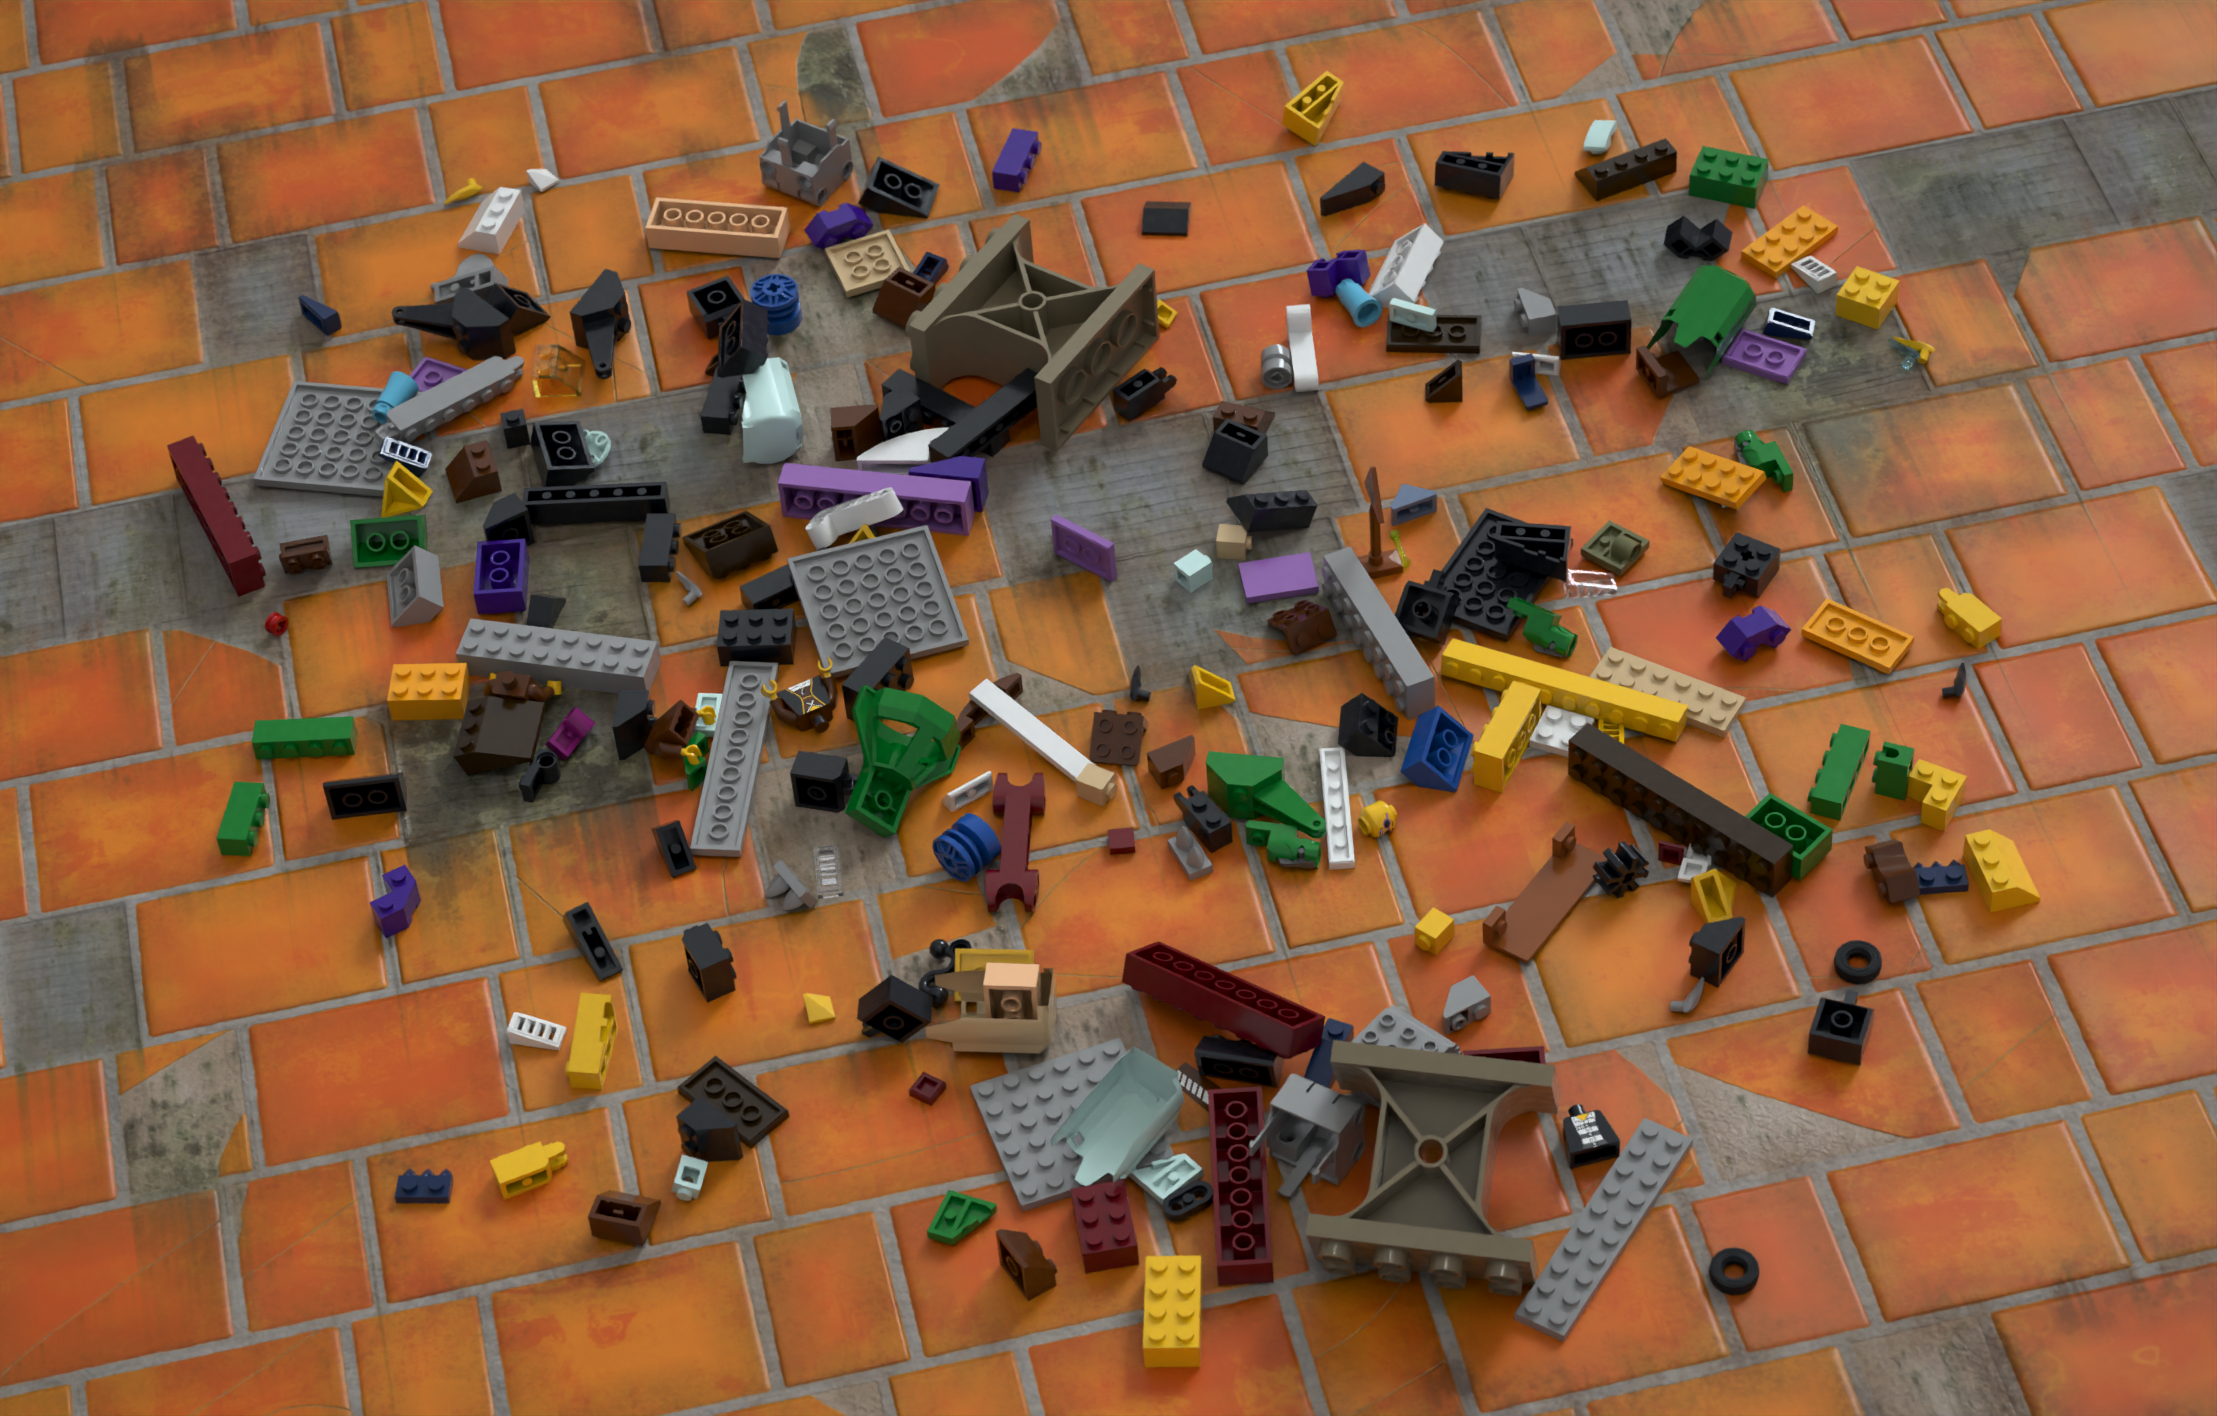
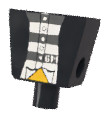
(1588, 1137)

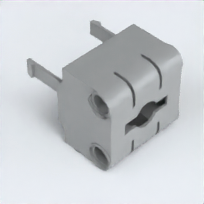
(806, 159)
(1313, 1132)

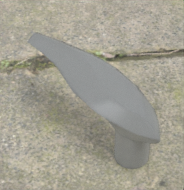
(694, 591)
(1691, 1000)

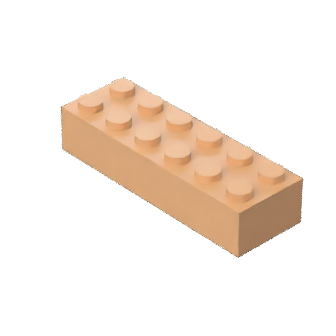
(718, 227)

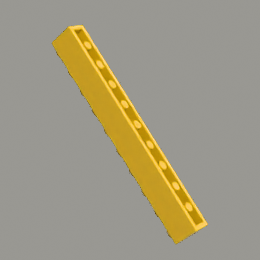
(1566, 689)

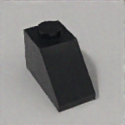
(515, 428)
(674, 847)

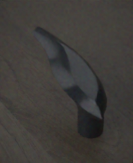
(1959, 684)
(1135, 691)

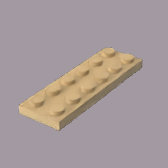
(1708, 705)

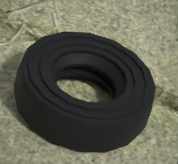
(1860, 949)
(1738, 1285)

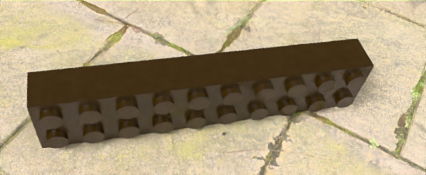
(1680, 810)

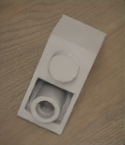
(1535, 312)
(1465, 1004)

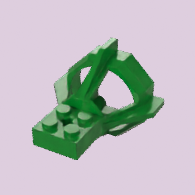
(894, 761)

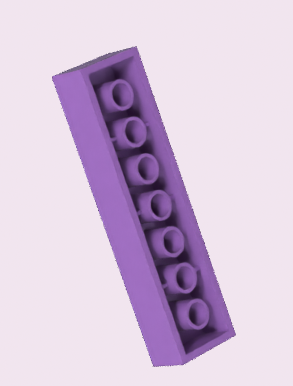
(934, 502)

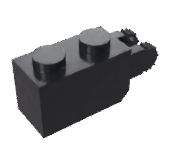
(1141, 392)
(1204, 819)

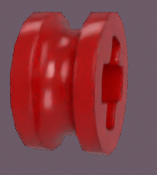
(276, 624)

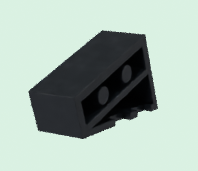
(1534, 547)

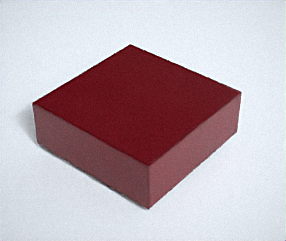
(1121, 841)
(927, 1089)

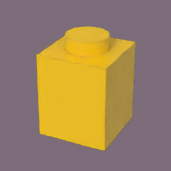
(1434, 931)

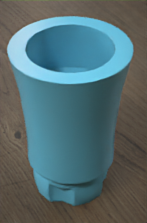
(1361, 306)
(397, 391)

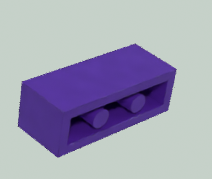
(1016, 160)

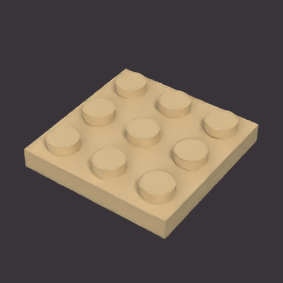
(865, 262)

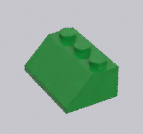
(386, 539)

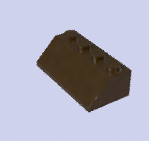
(1629, 169)

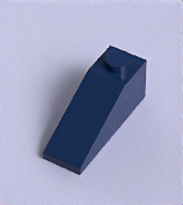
(1320, 1067)

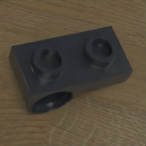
(542, 770)

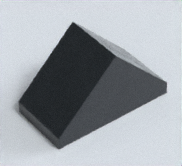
(544, 610)

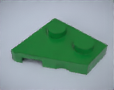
(959, 1216)

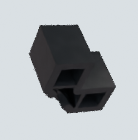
(1688, 240)

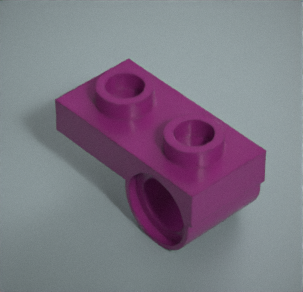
(569, 733)

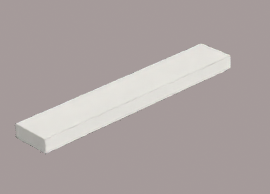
(1029, 729)
(1337, 808)

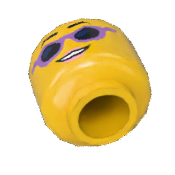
(1377, 819)

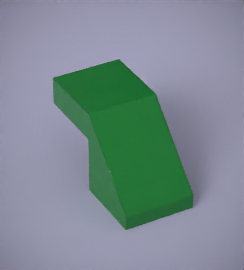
(696, 773)

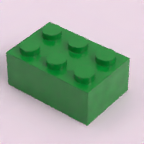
(1728, 177)
(1807, 835)

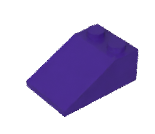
(963, 469)

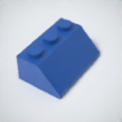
(1437, 751)

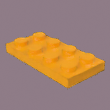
(1789, 241)
(1713, 477)
(1857, 636)

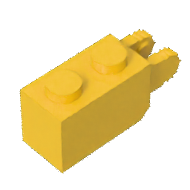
(1969, 617)
(527, 1167)

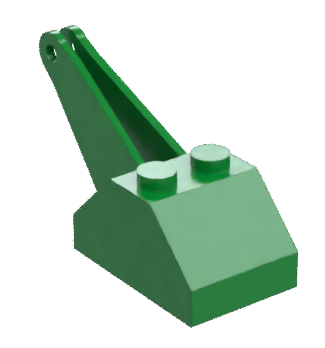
(1256, 787)

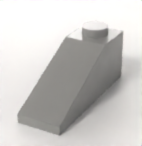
(478, 282)

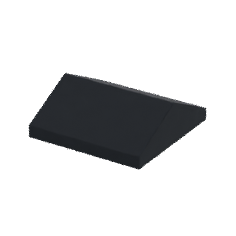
(1166, 218)

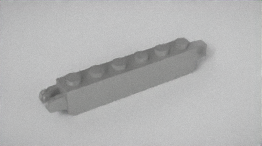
(450, 399)

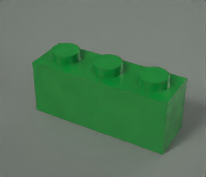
(243, 819)

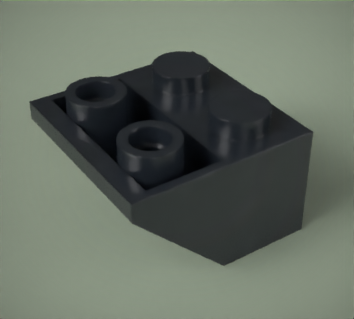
(900, 413)
(1235, 451)
(1367, 728)

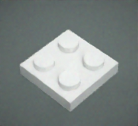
(1556, 728)

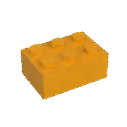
(429, 691)

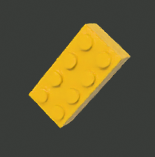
(1506, 736)
(1173, 1311)

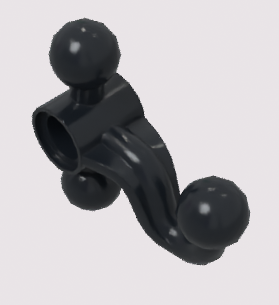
(940, 949)

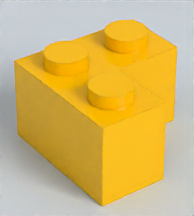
(1939, 792)

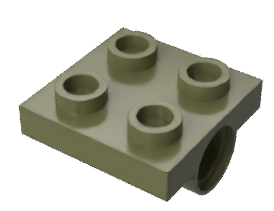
(1614, 548)

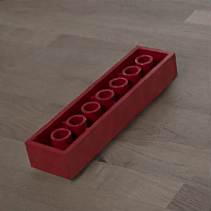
(217, 515)
(1223, 1000)
(1240, 1187)

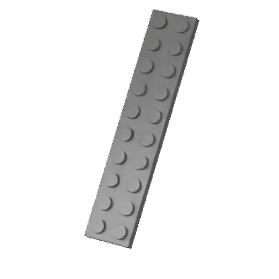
(734, 760)
(1603, 1230)

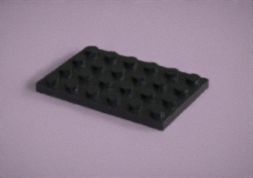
(1488, 583)

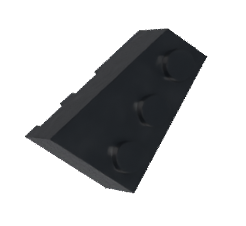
(1474, 174)

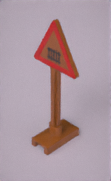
(1378, 562)

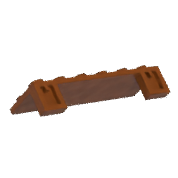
(1545, 900)

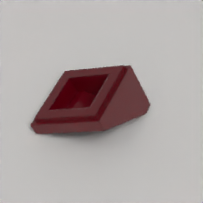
(1671, 852)

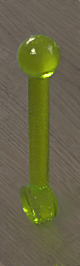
(1394, 535)

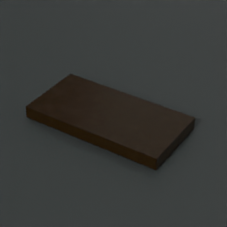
(1451, 335)
(735, 1098)

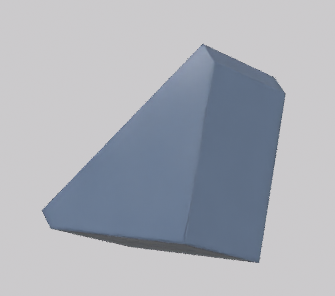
(1412, 503)

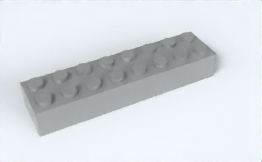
(1378, 633)
(559, 655)

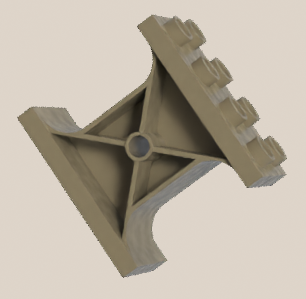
(1020, 316)
(1433, 1167)

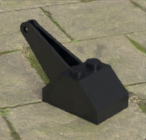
(470, 320)
(601, 321)

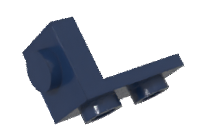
(1525, 383)

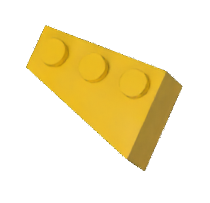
(1314, 108)
(592, 1041)

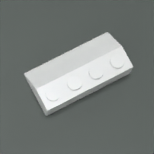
(1407, 266)

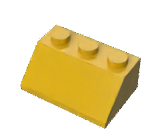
(1998, 871)

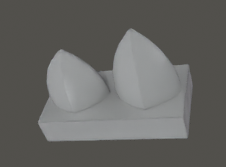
(1189, 854)
(785, 880)

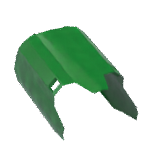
(1709, 305)

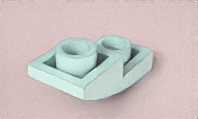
(1599, 136)

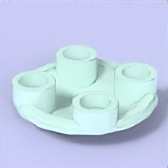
(598, 445)

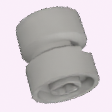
(1276, 367)

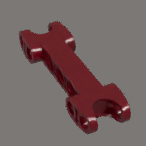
(1013, 876)

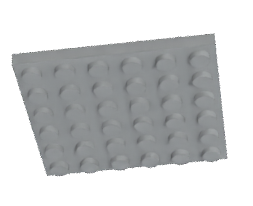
(326, 442)
(877, 591)
(1029, 1108)

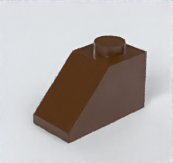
(1172, 762)

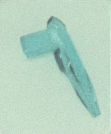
(1910, 354)

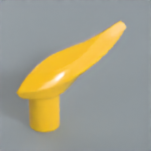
(465, 192)
(1922, 348)

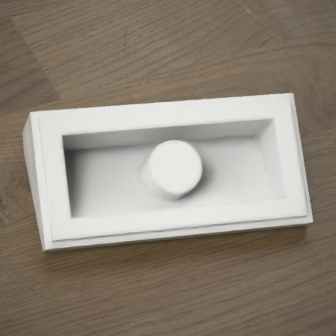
(1543, 363)
(969, 792)

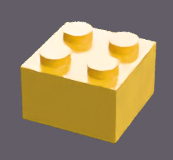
(1867, 297)

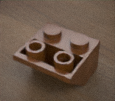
(902, 295)
(855, 430)
(623, 1217)

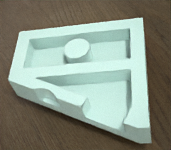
(1167, 1176)

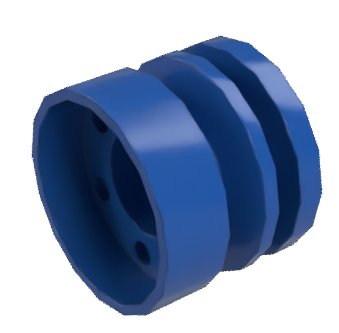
(781, 298)
(966, 847)

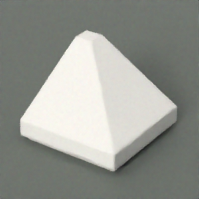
(541, 179)

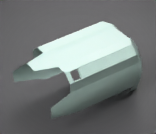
(770, 414)
(1123, 1116)

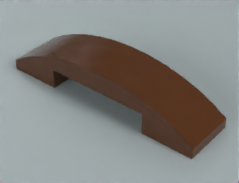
(974, 713)

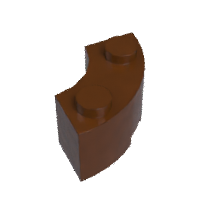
(1891, 871)

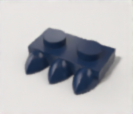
(1941, 878)
(424, 1187)

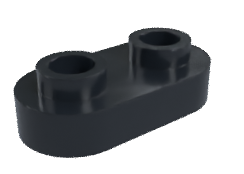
(1186, 1201)

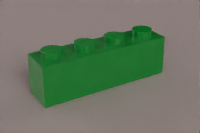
(304, 737)
(1840, 771)

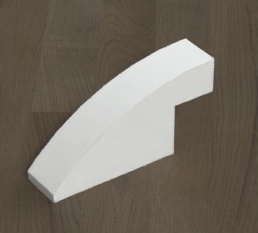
(900, 453)

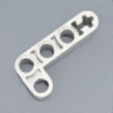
(1302, 348)
(851, 515)

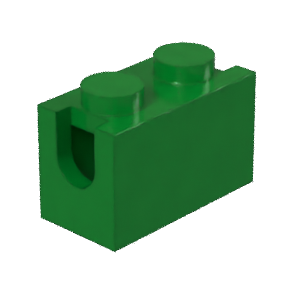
(1893, 770)

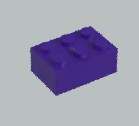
(501, 576)

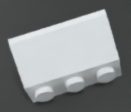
(494, 221)

